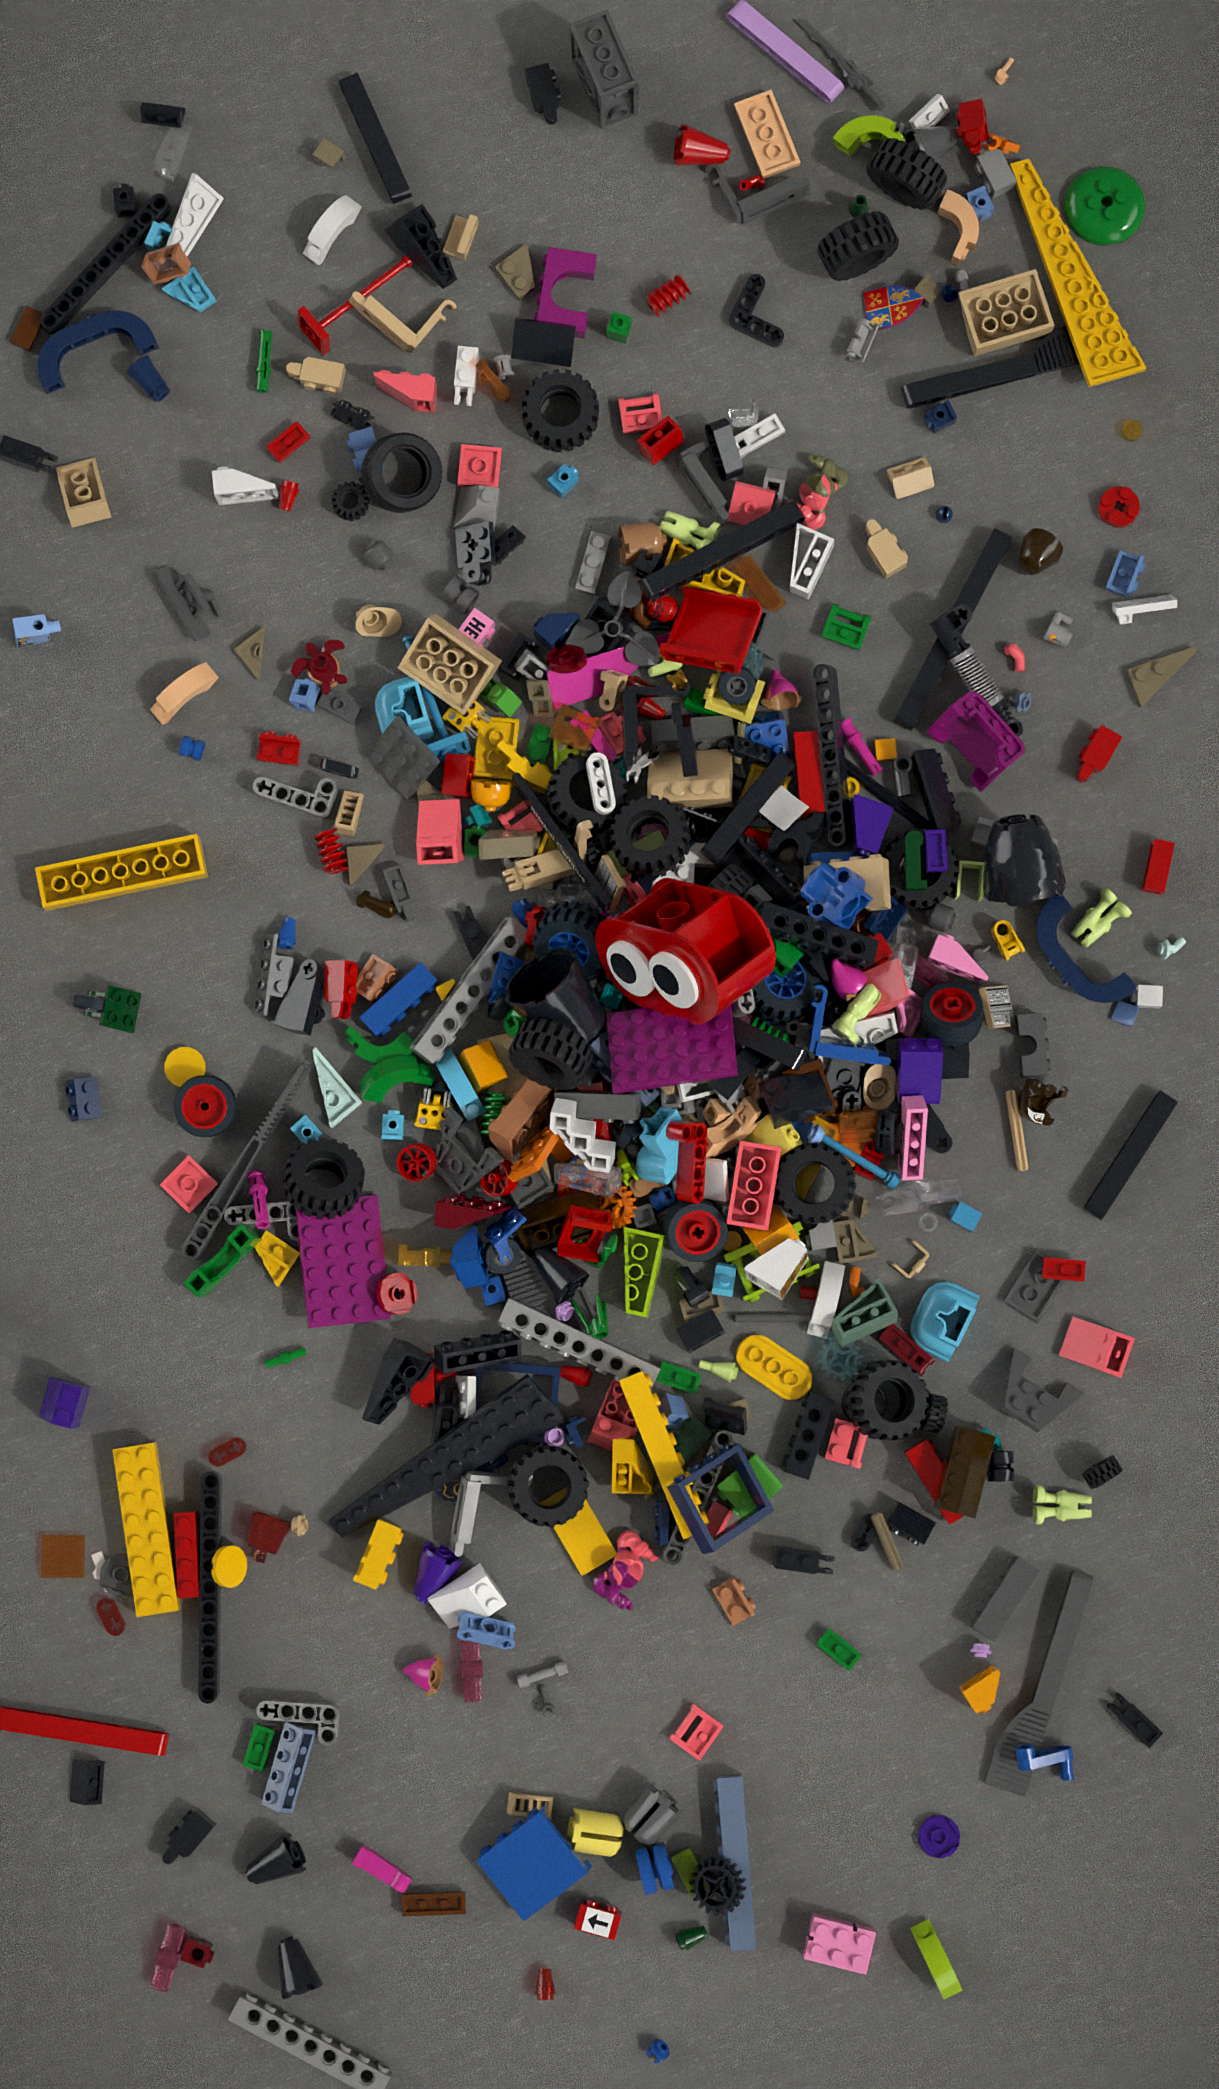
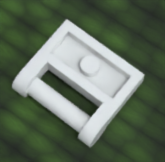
(466, 1395)

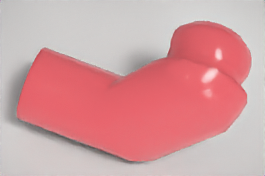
(1018, 655)

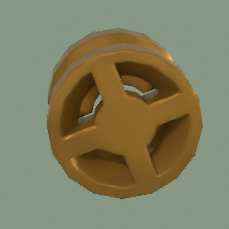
(678, 680)

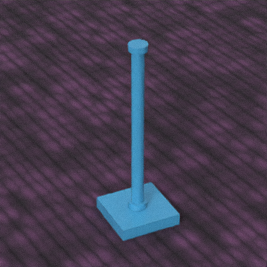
(452, 745)

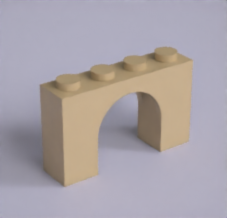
(874, 872)

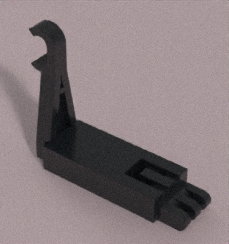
(629, 715)

